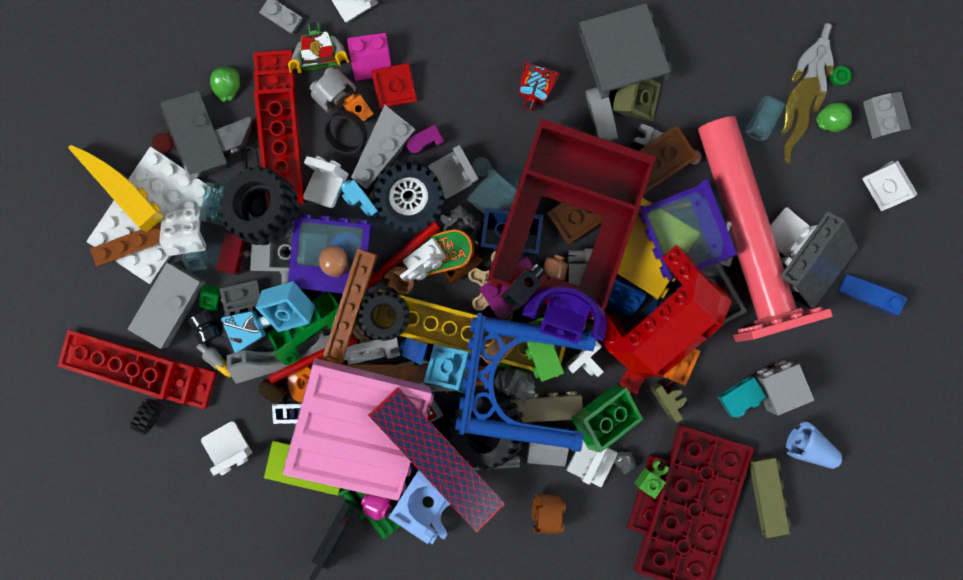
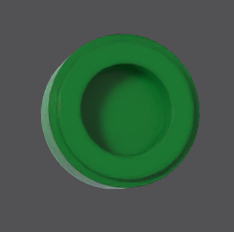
(840, 76)

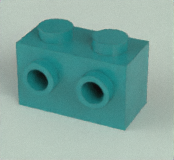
(741, 397)

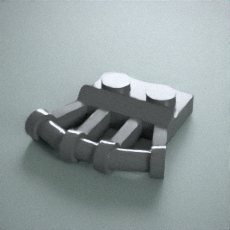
(240, 297)

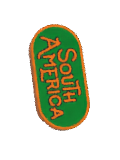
(457, 248)

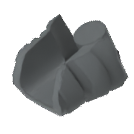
(625, 461)

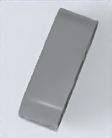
(601, 115)

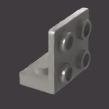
(454, 172)

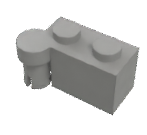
(577, 265)

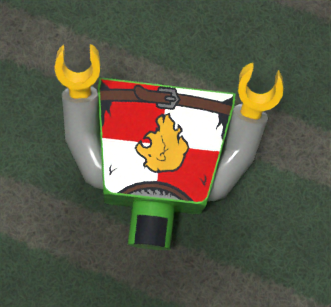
(317, 51)

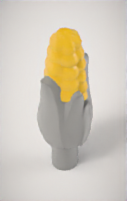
(213, 357)

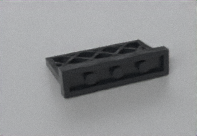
(335, 536)

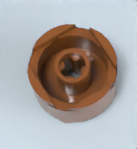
(547, 513)

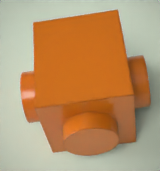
(352, 101)

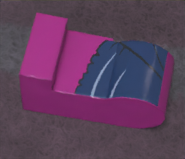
(424, 139)

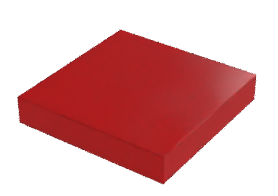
(394, 85)

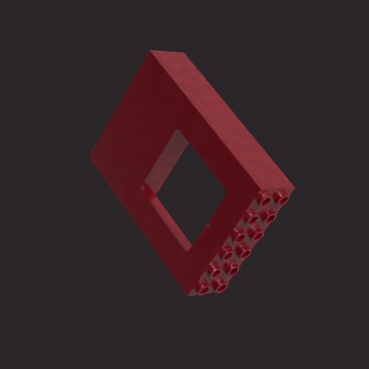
(585, 175)

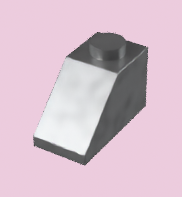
(235, 135)

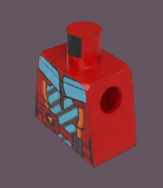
(536, 85)

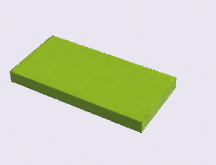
(275, 469)

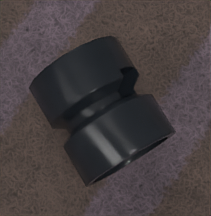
(204, 326)

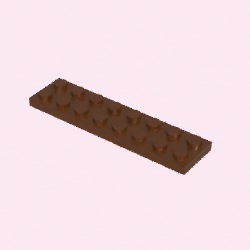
(671, 155)

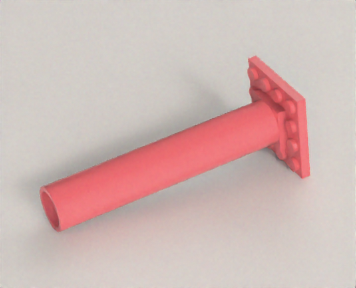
(752, 233)

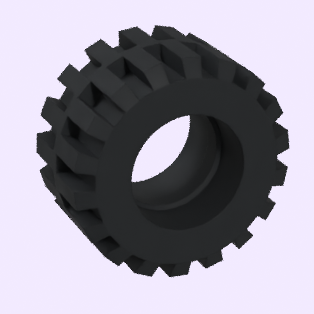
(367, 315)

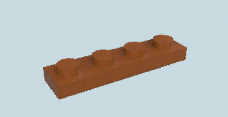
(126, 245)

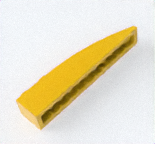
(126, 194)

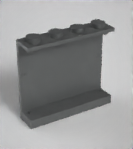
(624, 49)
(820, 259)

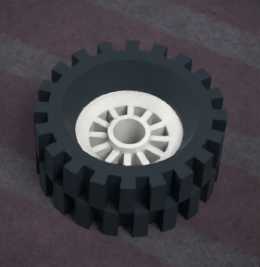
(410, 216)

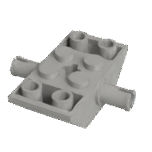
(272, 256)

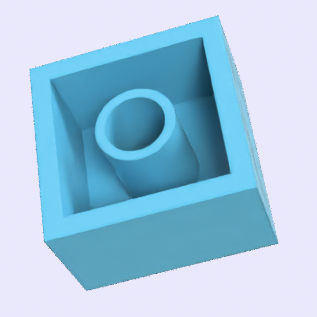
(285, 306)

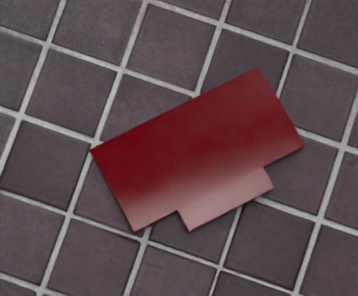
(694, 508)

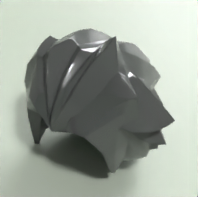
(515, 382)

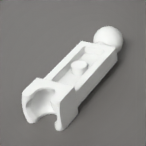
(372, 350)

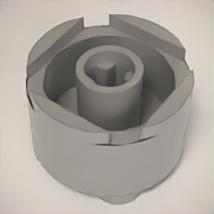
(331, 90)

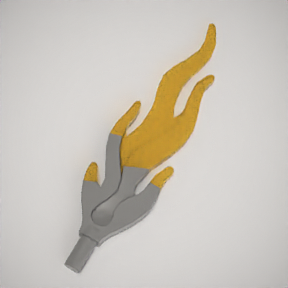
(813, 83)

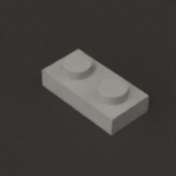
(281, 16)

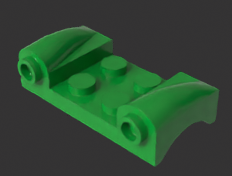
(287, 340)

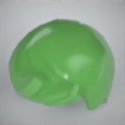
(225, 82)
(835, 117)

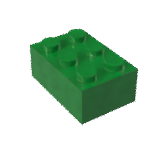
(607, 418)

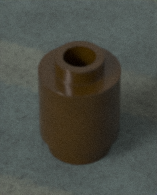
(271, 391)

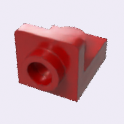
(631, 381)

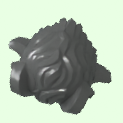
(462, 221)

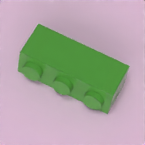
(544, 358)

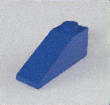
(873, 295)
(414, 350)

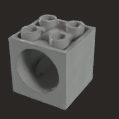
(783, 387)

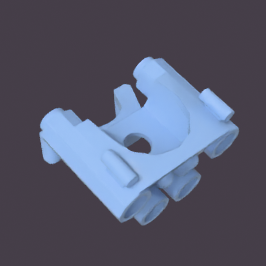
(414, 516)

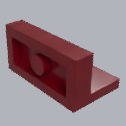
(231, 254)

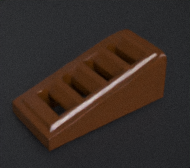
(459, 273)

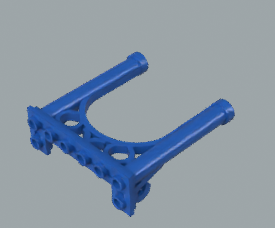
(509, 429)

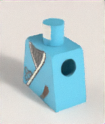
(244, 329)

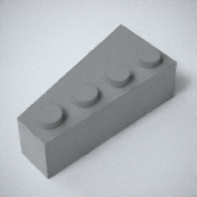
(383, 147)

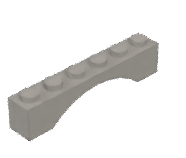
(251, 364)

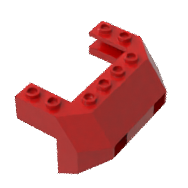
(674, 326)

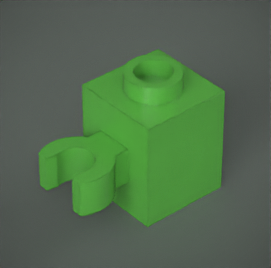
(650, 481)

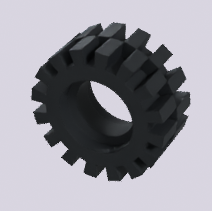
(146, 416)

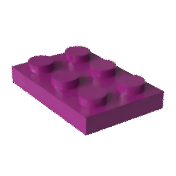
(492, 294)

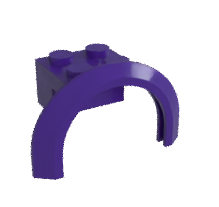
(566, 313)

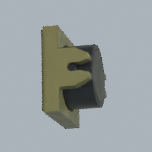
(670, 398)

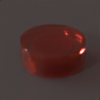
(162, 143)

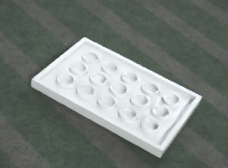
(171, 190)

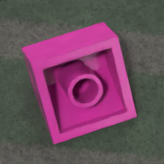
(368, 54)

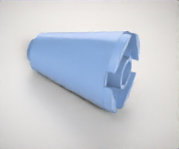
(813, 447)

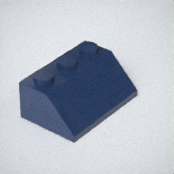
(494, 224)

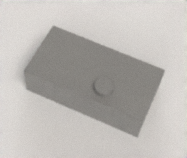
(166, 305)

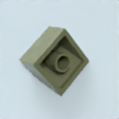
(637, 100)

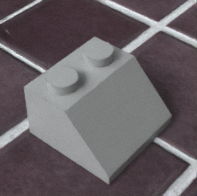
(886, 114)
(547, 454)

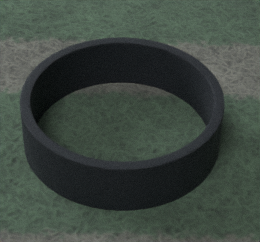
(357, 121)

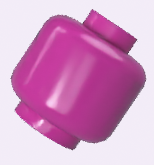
(376, 506)

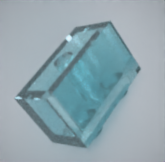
(765, 118)

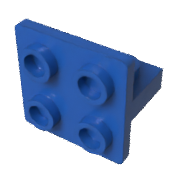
(625, 296)

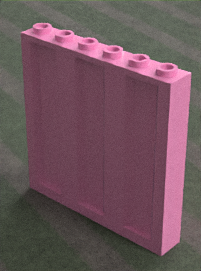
(337, 438)

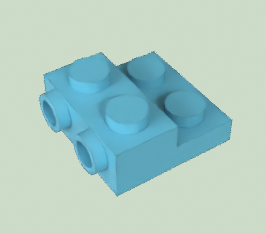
(357, 196)
(447, 368)

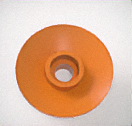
(297, 383)

